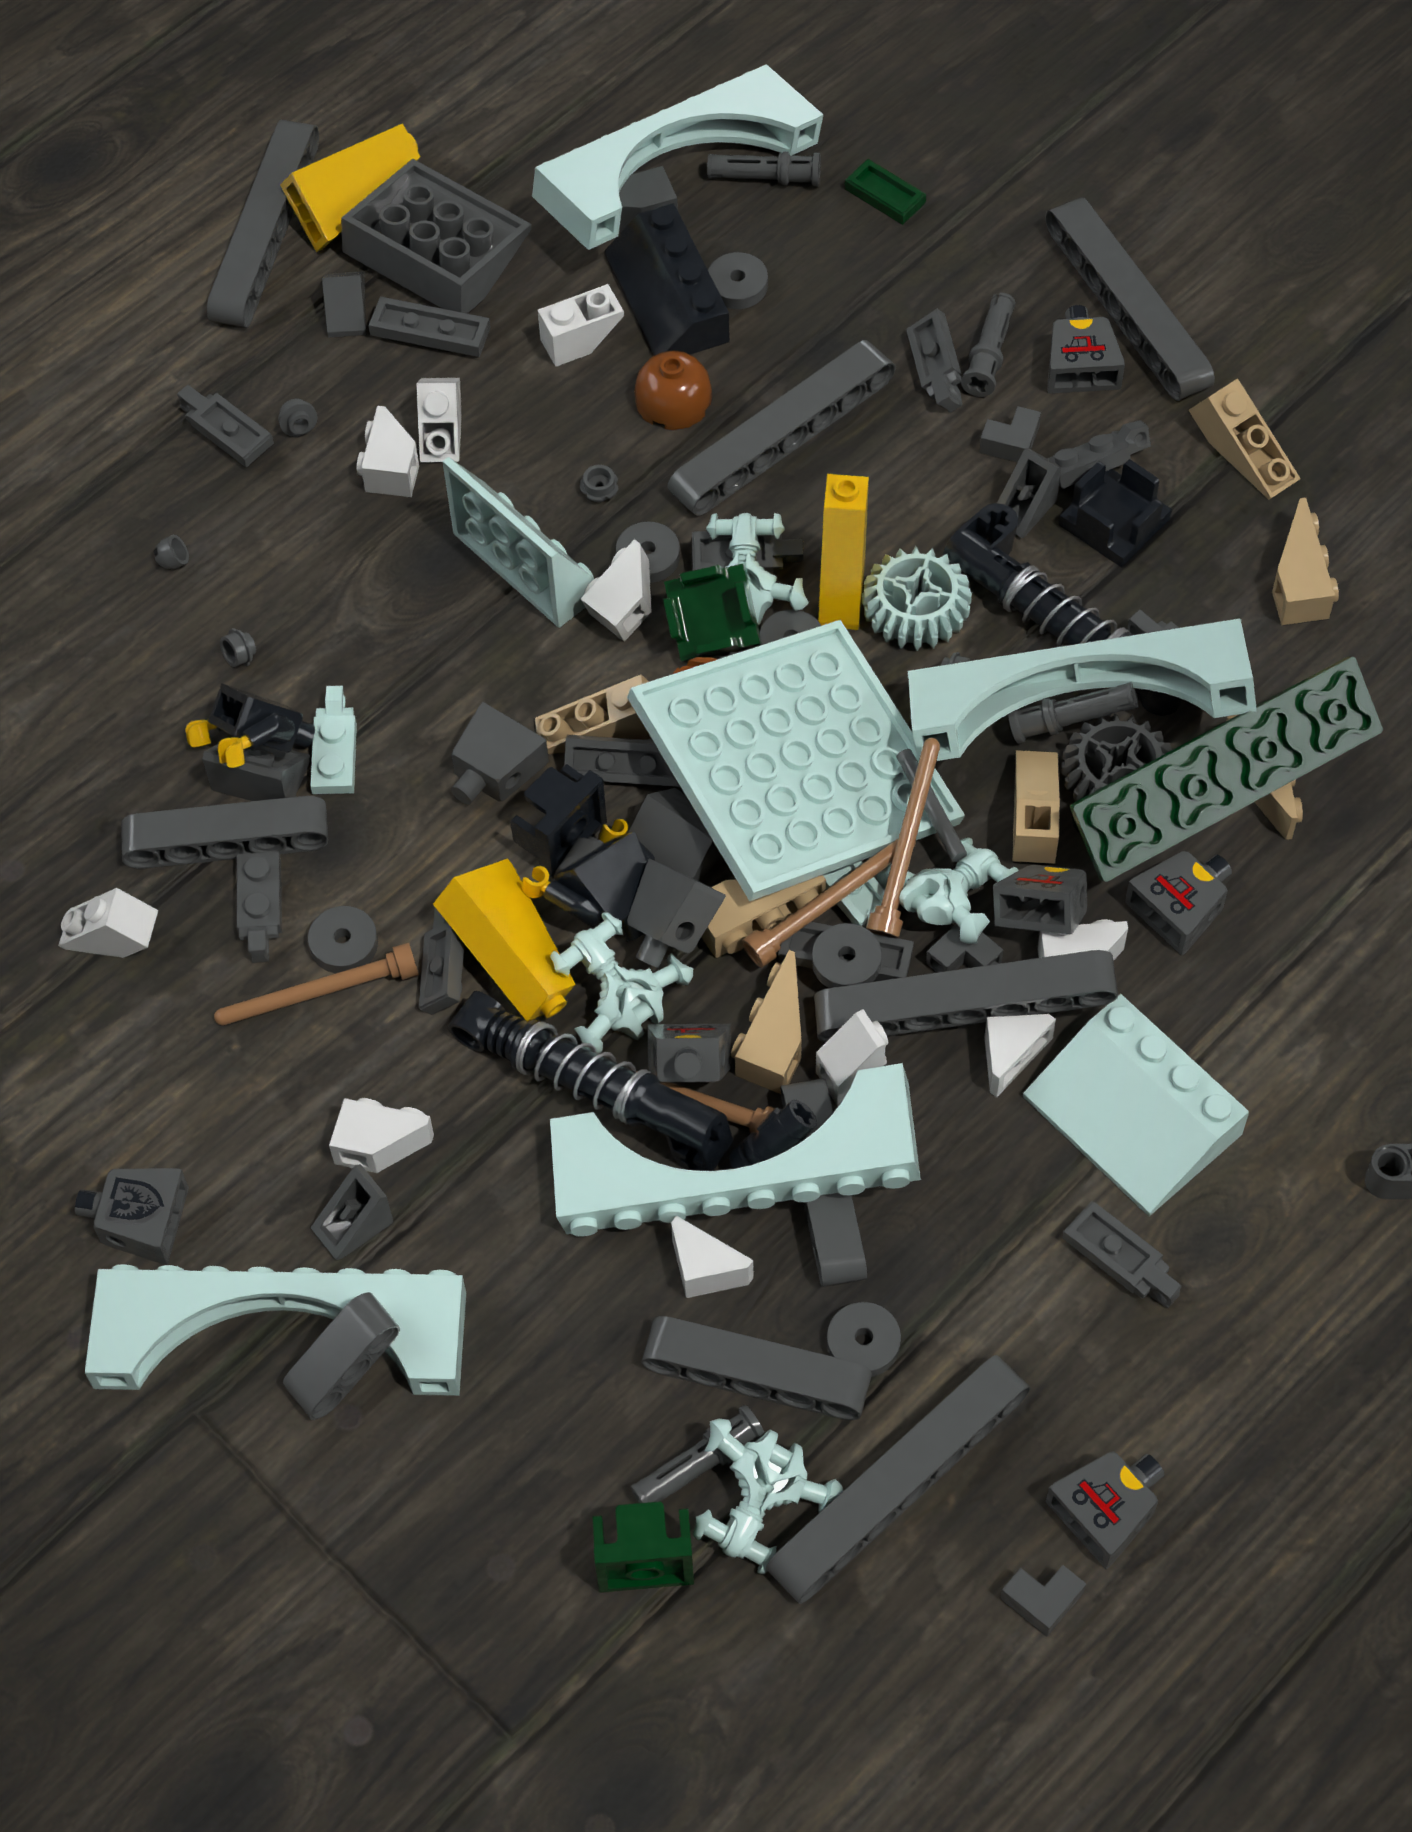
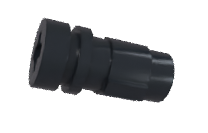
(776, 1134)

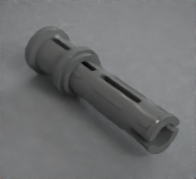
(781, 168)
(987, 355)
(1054, 715)
(695, 1461)

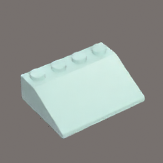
(515, 546)
(1136, 1105)

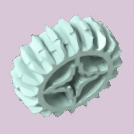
(916, 598)

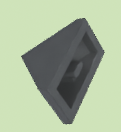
(345, 303)
(1031, 489)
(353, 1214)

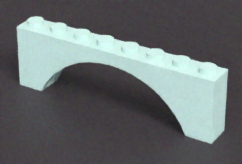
(750, 109)
(1194, 663)
(857, 1148)
(151, 1312)

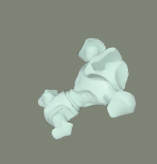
(744, 549)
(942, 894)
(626, 995)
(767, 1479)

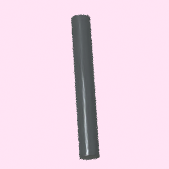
(934, 810)

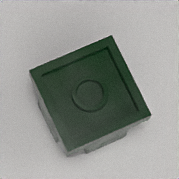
(711, 612)
(643, 1552)

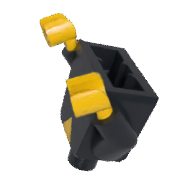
(253, 721)
(598, 881)

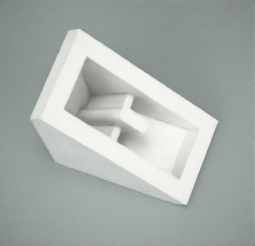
(1013, 1044)
(706, 1262)

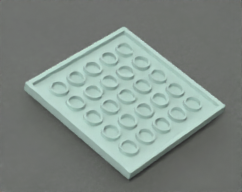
(788, 756)

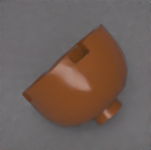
(673, 390)

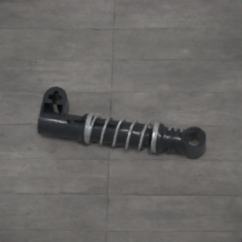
(1023, 590)
(693, 1130)

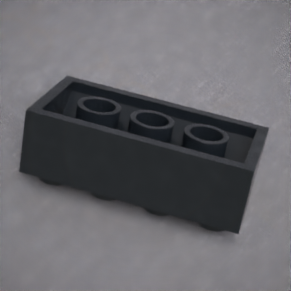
(668, 284)

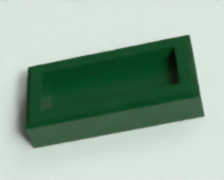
(885, 191)

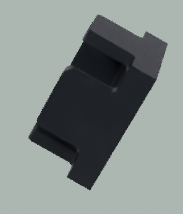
(1116, 510)
(572, 809)

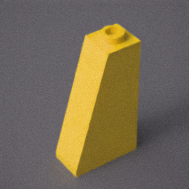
(342, 180)
(843, 549)
(506, 937)

